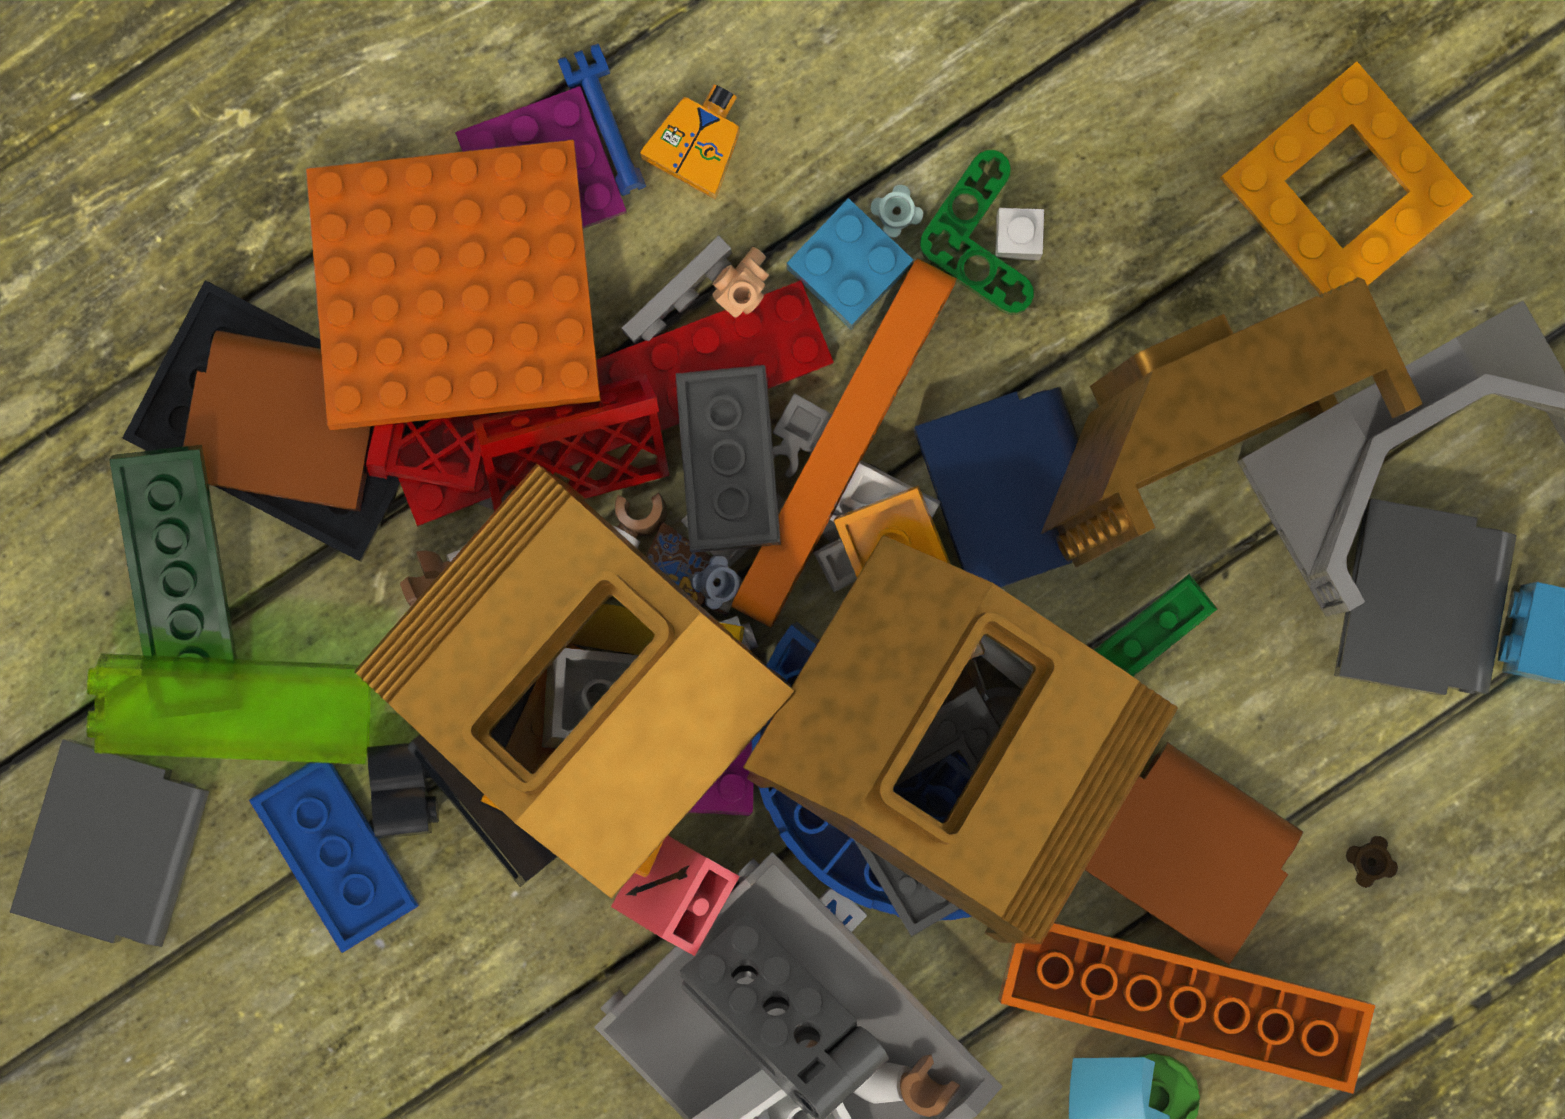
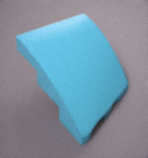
(1112, 1089)

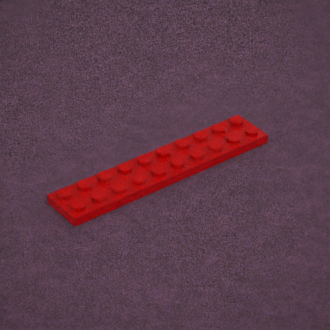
(775, 334)

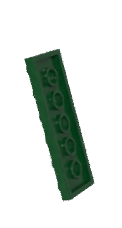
(173, 553)

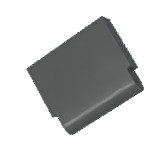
(1430, 600)
(109, 846)

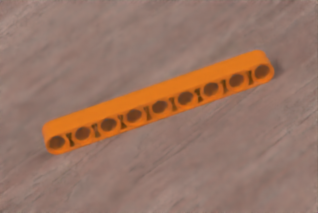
(844, 441)

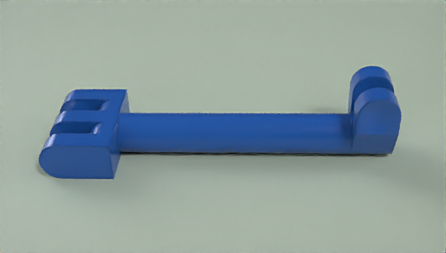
(587, 76)

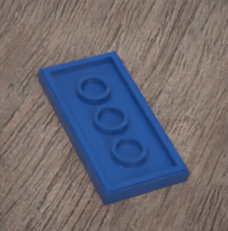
(334, 853)

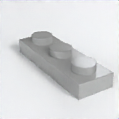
(678, 292)

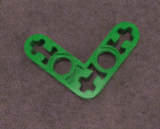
(960, 230)

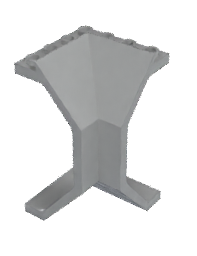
(1325, 469)

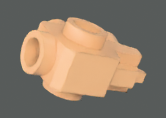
(741, 286)

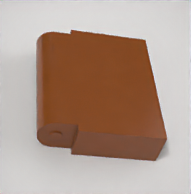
(267, 425)
(1195, 852)

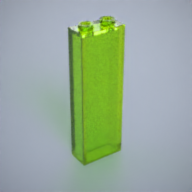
(229, 709)

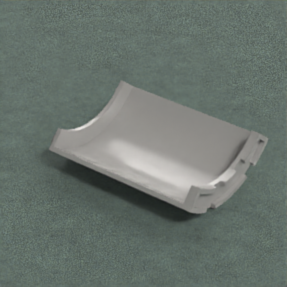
(698, 1063)

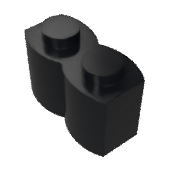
(399, 793)

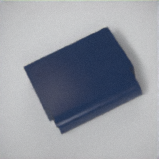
(998, 479)

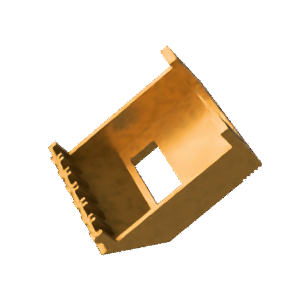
(1210, 394)
(501, 622)
(1039, 788)

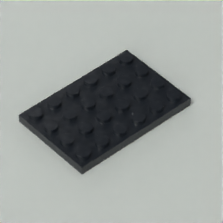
(166, 406)

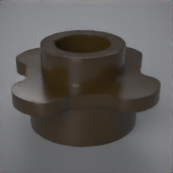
(1384, 864)

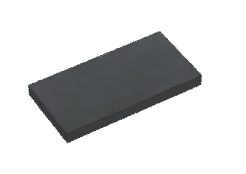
(728, 459)

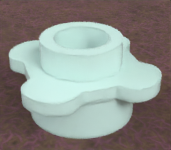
(899, 198)

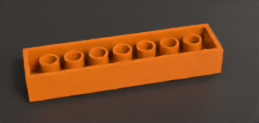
(1190, 1005)

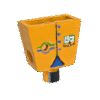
(696, 142)

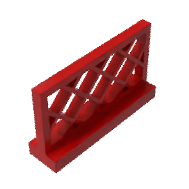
(529, 428)
(388, 441)

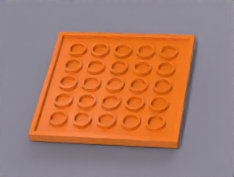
(452, 285)

